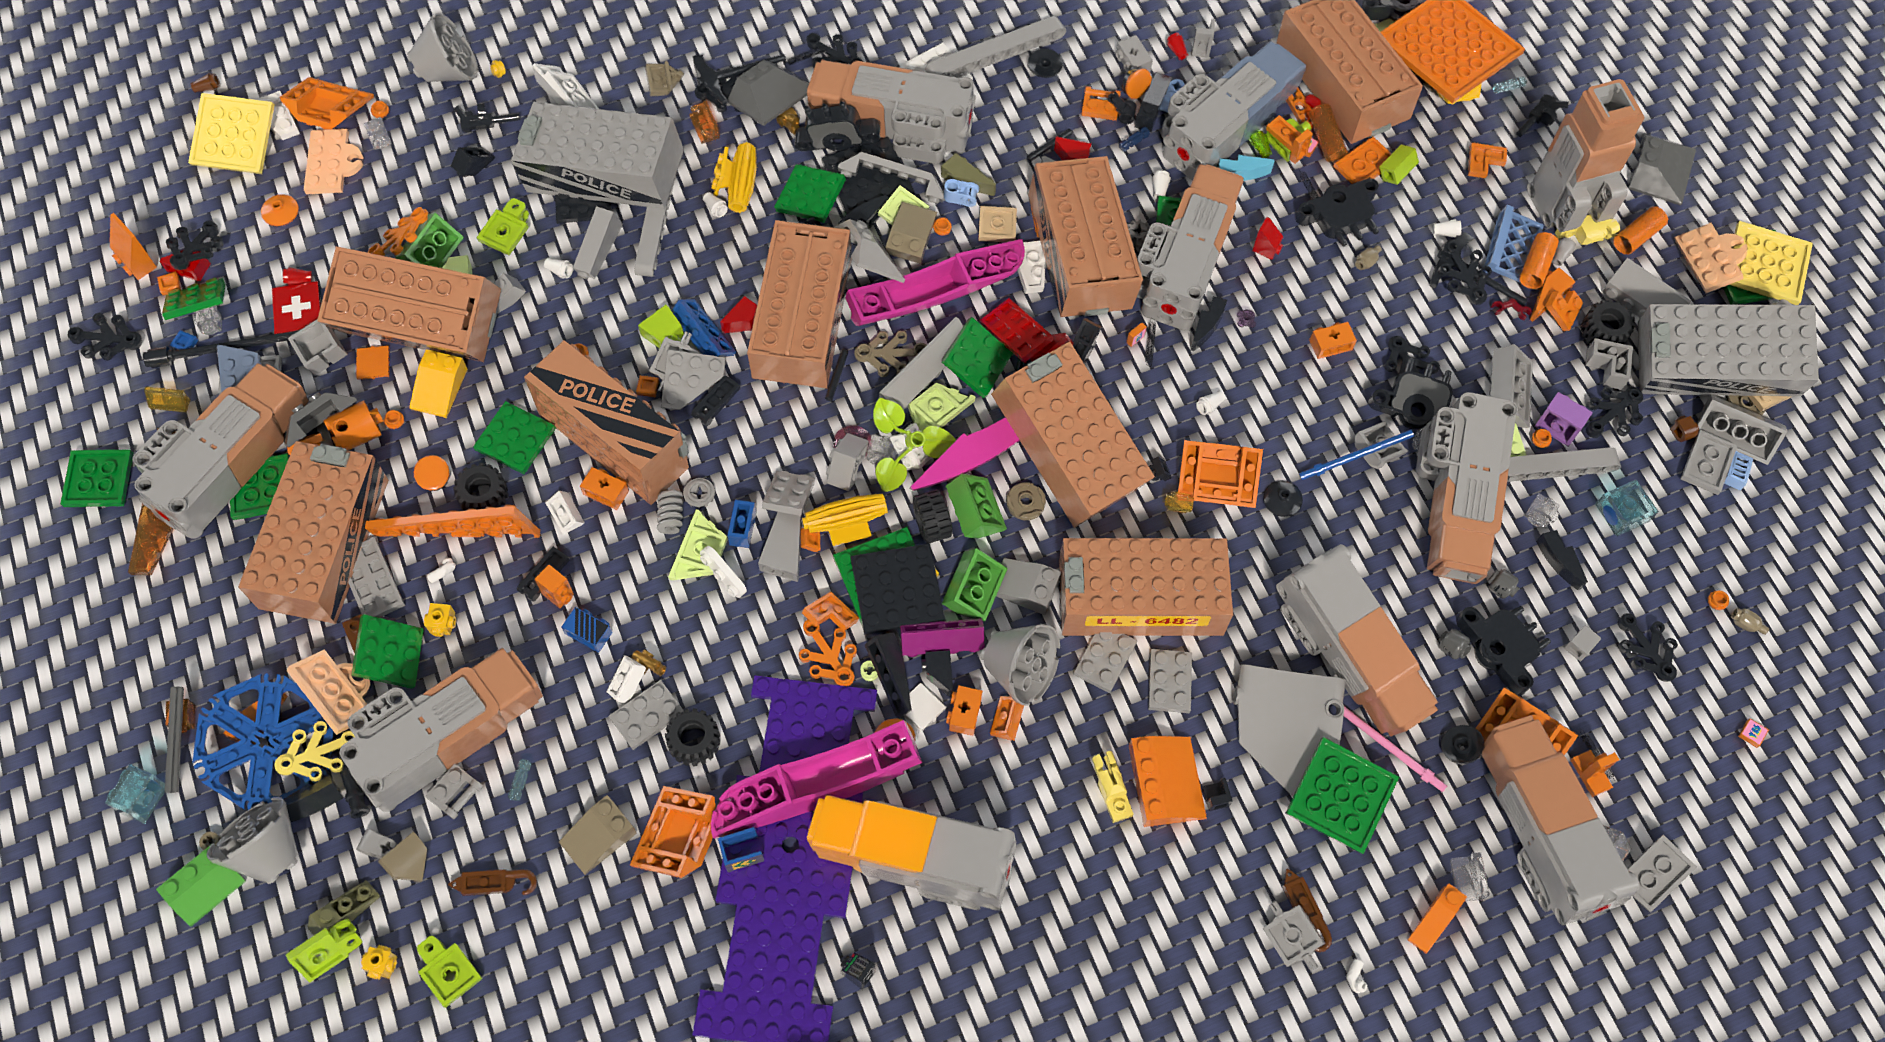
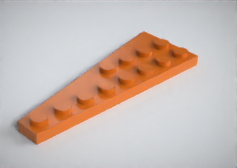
(460, 524)

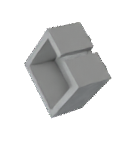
(317, 347)

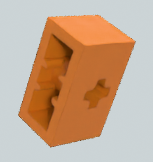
(1332, 340)
(604, 488)
(554, 586)
(964, 722)

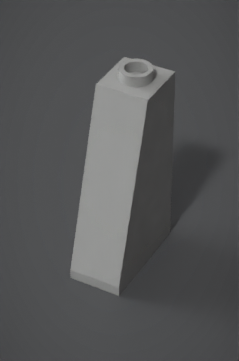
(597, 242)
(783, 547)

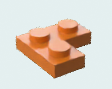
(1482, 155)
(1564, 309)
(830, 607)

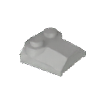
(1374, 435)

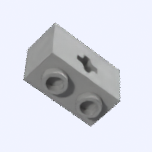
(1132, 53)

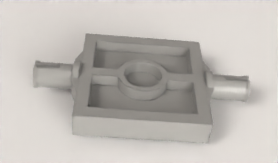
(659, 363)
(1293, 936)

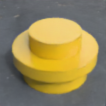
(497, 68)

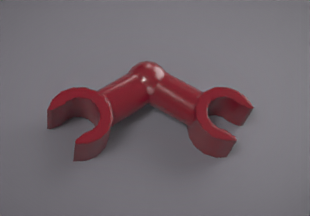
(1515, 305)

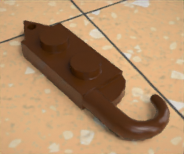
(492, 882)
(1300, 894)

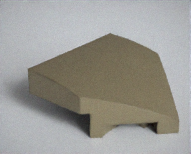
(662, 78)
(406, 859)

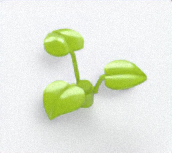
(935, 442)

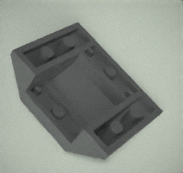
(767, 91)
(1662, 169)
(311, 415)

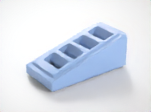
(1734, 481)

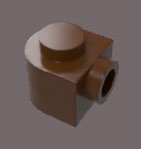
(1684, 428)

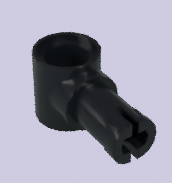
(1125, 108)

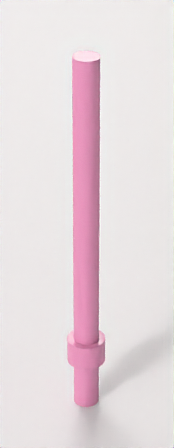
(1426, 775)

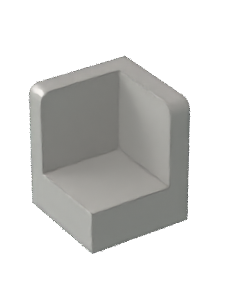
(1582, 643)

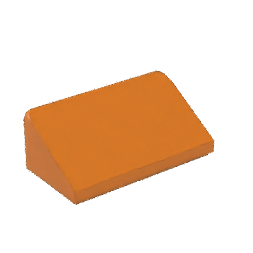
(1006, 718)

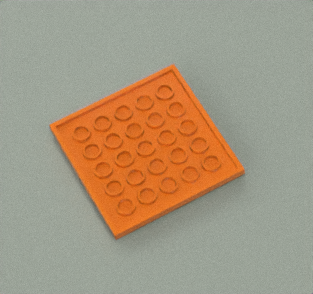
(1451, 46)

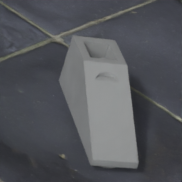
(510, 291)

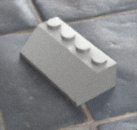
(1639, 289)
(1513, 380)
(1752, 432)

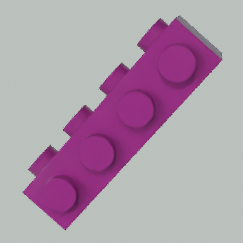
(942, 636)

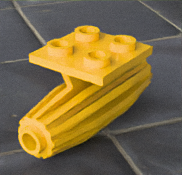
(737, 176)
(846, 518)

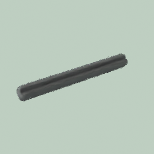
(174, 739)

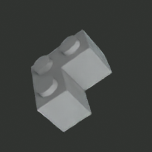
(1613, 359)
(845, 461)

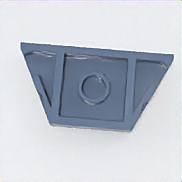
(234, 365)

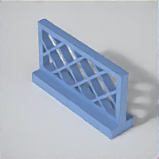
(1501, 240)

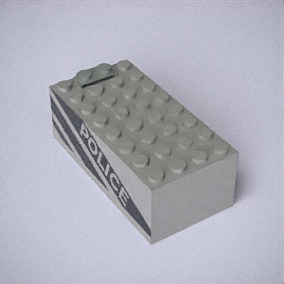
(598, 154)
(1728, 350)

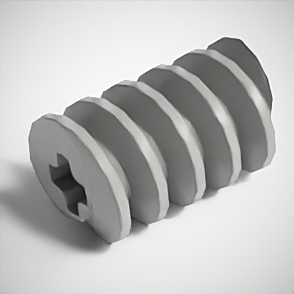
(669, 511)

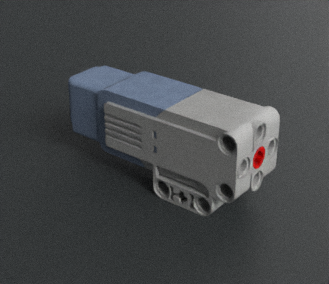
(1218, 117)

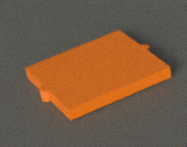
(372, 362)

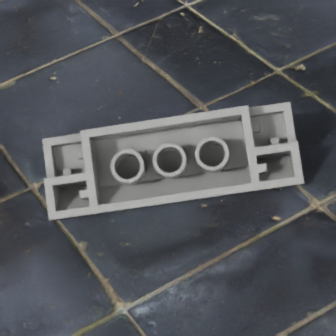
(922, 368)

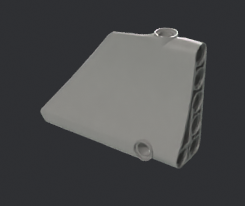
(1286, 717)

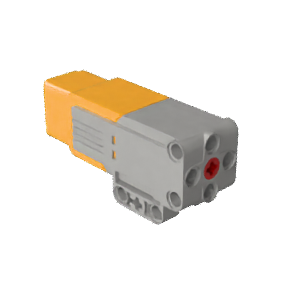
(916, 849)

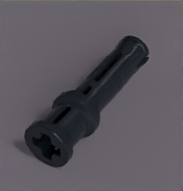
(353, 795)

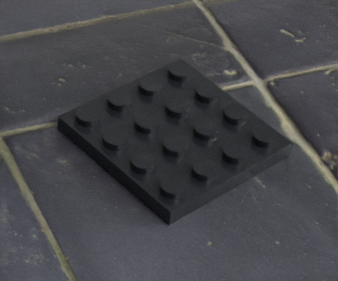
(867, 182)
(896, 588)

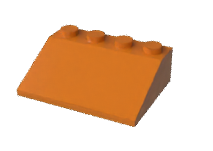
(1166, 780)

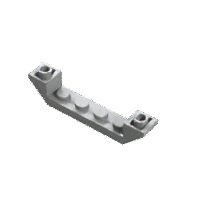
(869, 161)

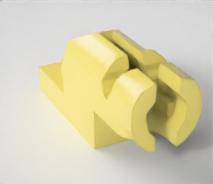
(1591, 231)
(1112, 787)

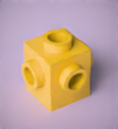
(440, 619)
(384, 967)

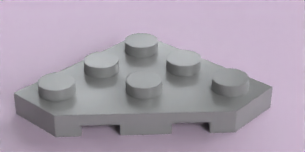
(688, 377)

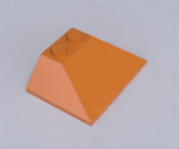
(323, 102)
(1220, 473)
(1512, 707)
(676, 833)

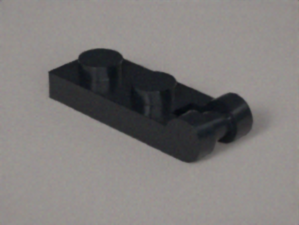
(715, 400)
(553, 558)

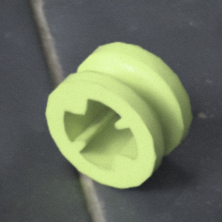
(864, 666)

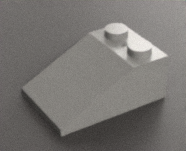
(1029, 584)

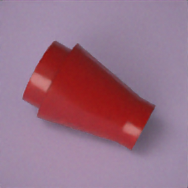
(1177, 45)
(296, 276)

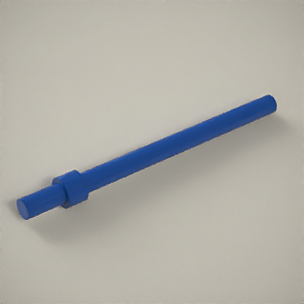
(1319, 469)

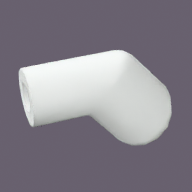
(448, 567)
(1354, 978)

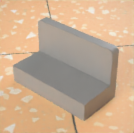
(1203, 41)

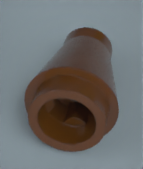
(206, 83)

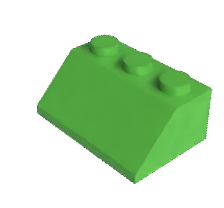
(434, 243)
(975, 506)
(974, 585)
(199, 888)

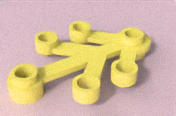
(311, 754)

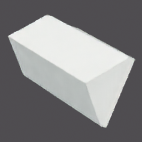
(562, 86)

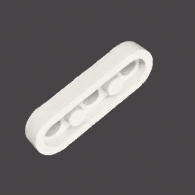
(722, 572)

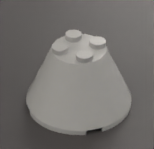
(442, 53)
(1023, 660)
(257, 842)

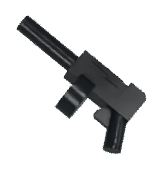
(1544, 111)
(482, 120)

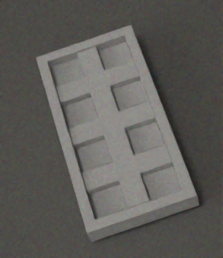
(373, 582)

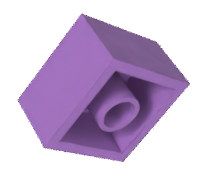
(1564, 419)

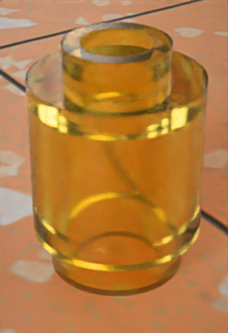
(1179, 502)

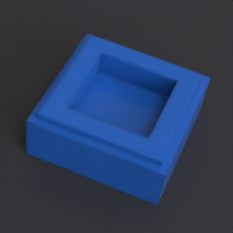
(183, 341)

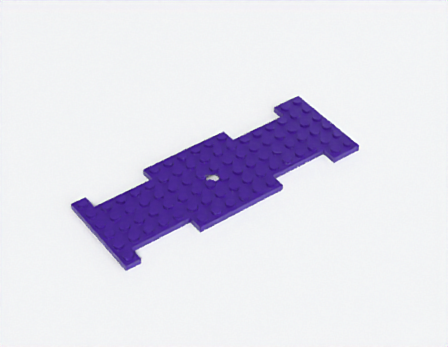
(787, 894)

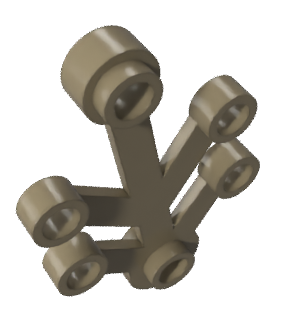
(887, 352)

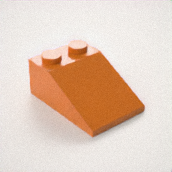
(128, 250)

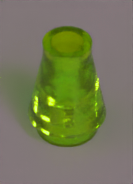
(1260, 143)

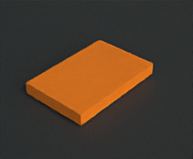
(1363, 161)

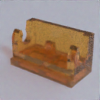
(704, 122)

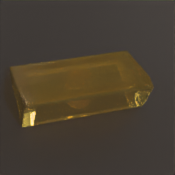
(167, 399)

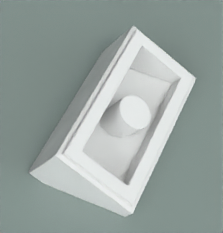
(564, 512)
(626, 680)

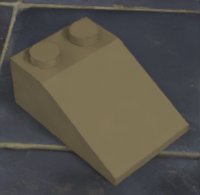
(911, 232)
(597, 835)

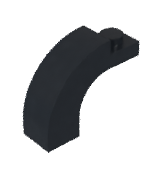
(1086, 338)

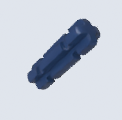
(1134, 139)

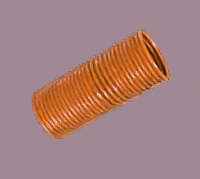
(1640, 230)
(1539, 260)

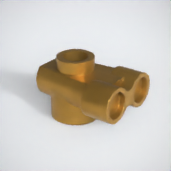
(789, 119)
(647, 660)

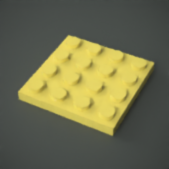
(231, 133)
(1773, 264)

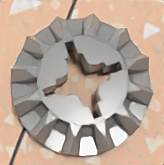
(1143, 227)
(692, 488)

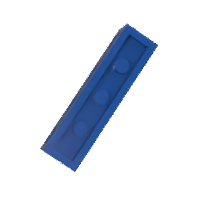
(701, 331)

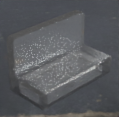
(1470, 876)

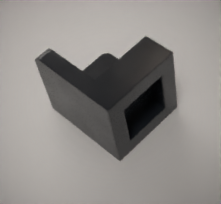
(1217, 795)

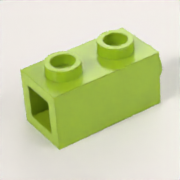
(1399, 164)

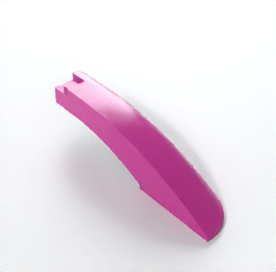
(935, 284)
(969, 453)
(797, 786)

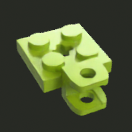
(509, 220)
(331, 946)
(438, 963)

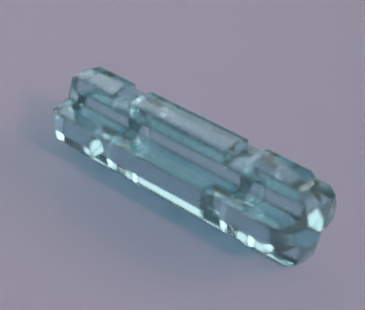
(1509, 84)
(519, 780)

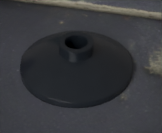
(1045, 63)
(1279, 505)
(1461, 736)

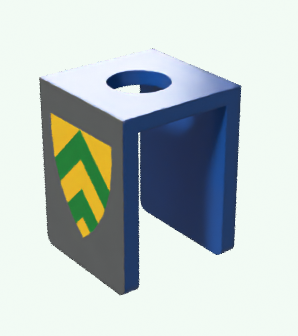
(736, 838)

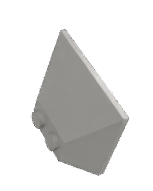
(869, 251)

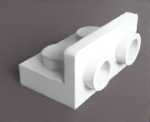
(914, 459)

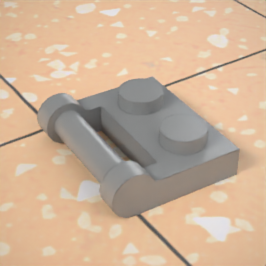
(449, 787)

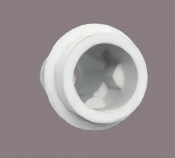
(1161, 181)
(716, 205)
(1449, 228)
(559, 267)
(1209, 403)

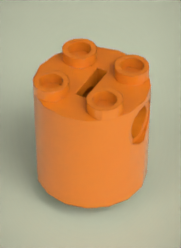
(359, 426)

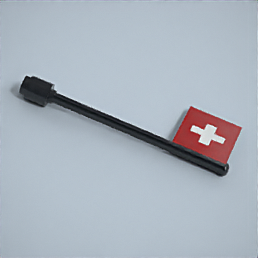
(292, 310)

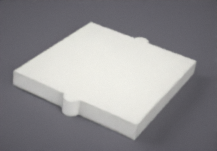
(924, 707)

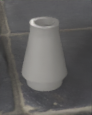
(1564, 250)

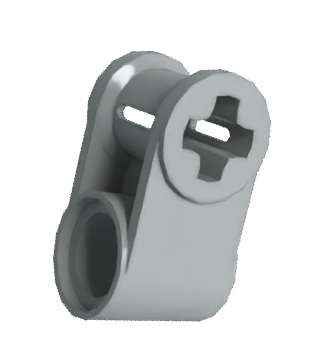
(375, 844)

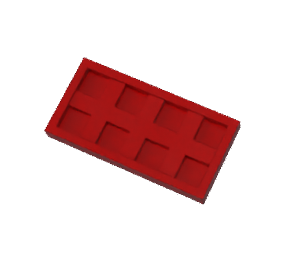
(1016, 330)

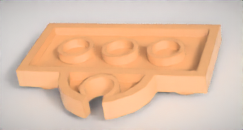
(330, 161)
(1712, 256)
(330, 688)

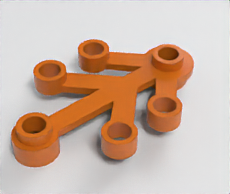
(397, 235)
(829, 656)

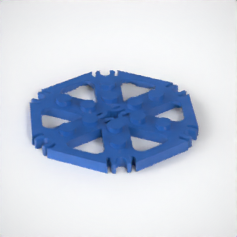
(245, 730)

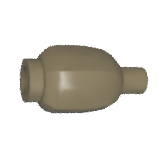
(1367, 258)
(1748, 621)

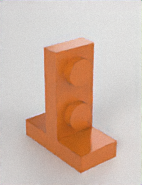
(1290, 137)
(1592, 770)

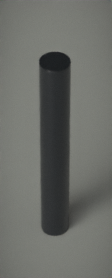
(1048, 145)
(836, 375)

